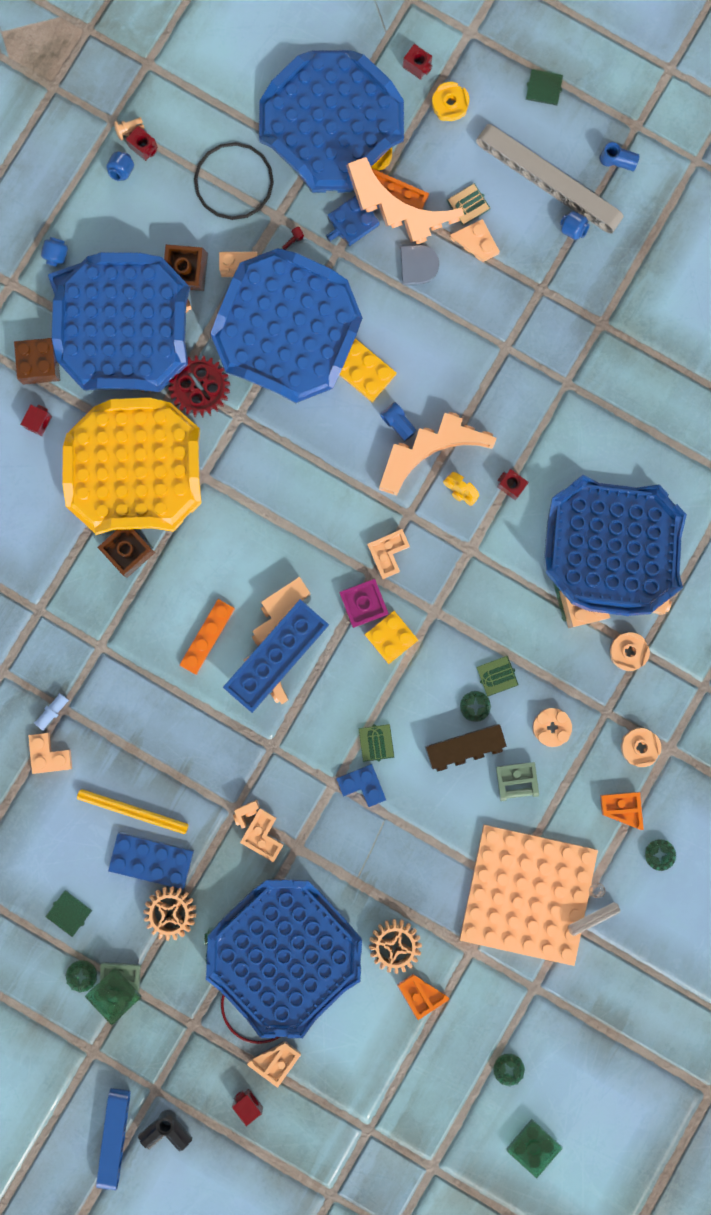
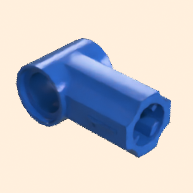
(620, 158)
(395, 418)

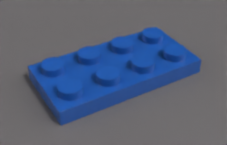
(151, 861)

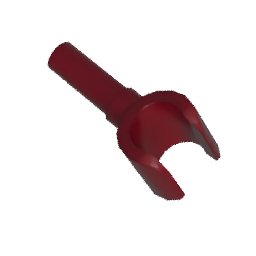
(297, 236)

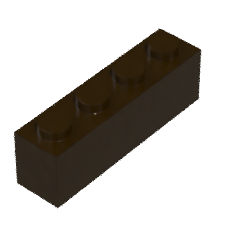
(466, 746)

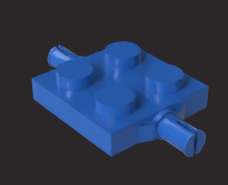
(351, 222)

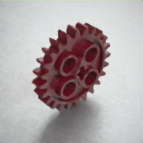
(213, 377)

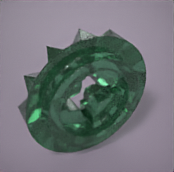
(469, 699)
(666, 861)
(88, 971)
(500, 1068)

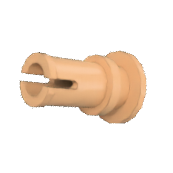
(126, 128)

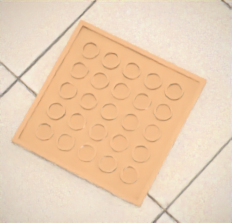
(528, 894)

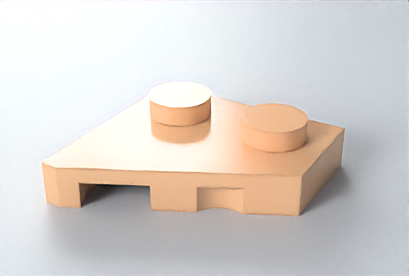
(477, 240)
(275, 1062)

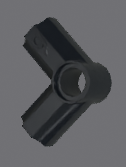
(157, 1130)

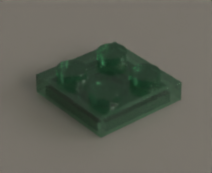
(113, 996)
(534, 1148)

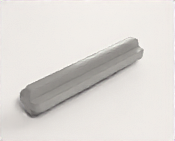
(594, 919)

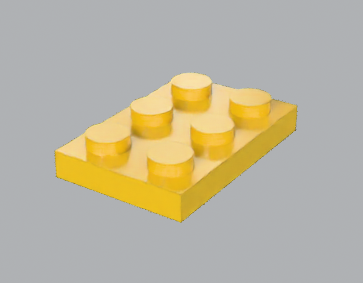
(366, 371)

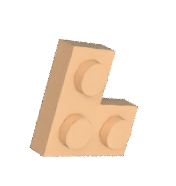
(383, 550)
(43, 759)
(257, 838)

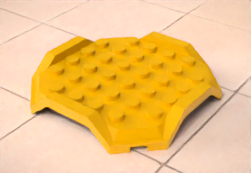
(132, 466)

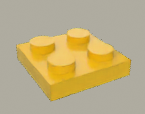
(391, 637)

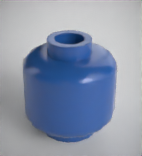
(120, 166)
(574, 225)
(54, 251)

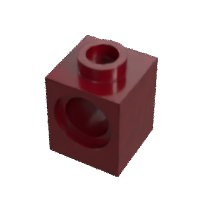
(417, 54)
(140, 136)
(36, 419)
(520, 482)
(247, 1106)

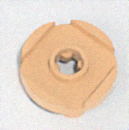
(639, 646)
(544, 719)
(650, 753)

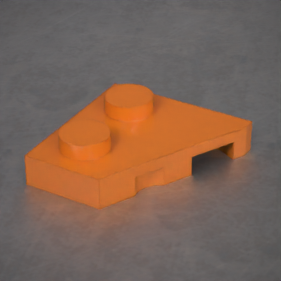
(421, 996)

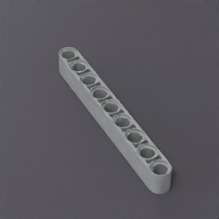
(549, 178)

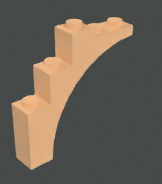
(372, 193)
(450, 434)
(277, 608)

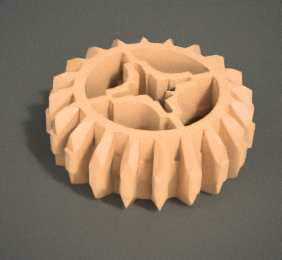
(176, 919)
(390, 963)

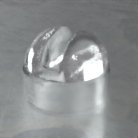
(599, 893)

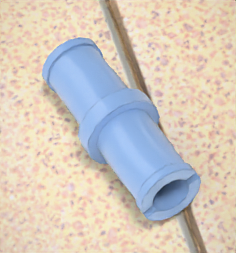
(51, 711)

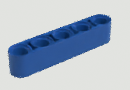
(113, 1139)

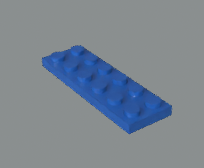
(276, 656)

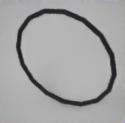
(228, 145)

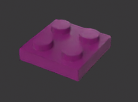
(363, 603)

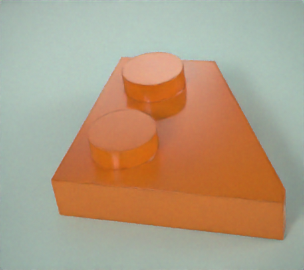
(623, 808)

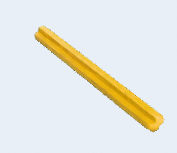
(132, 811)

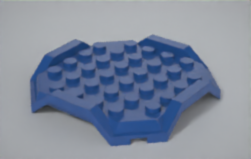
(330, 113)
(121, 322)
(286, 324)
(614, 546)
(283, 957)

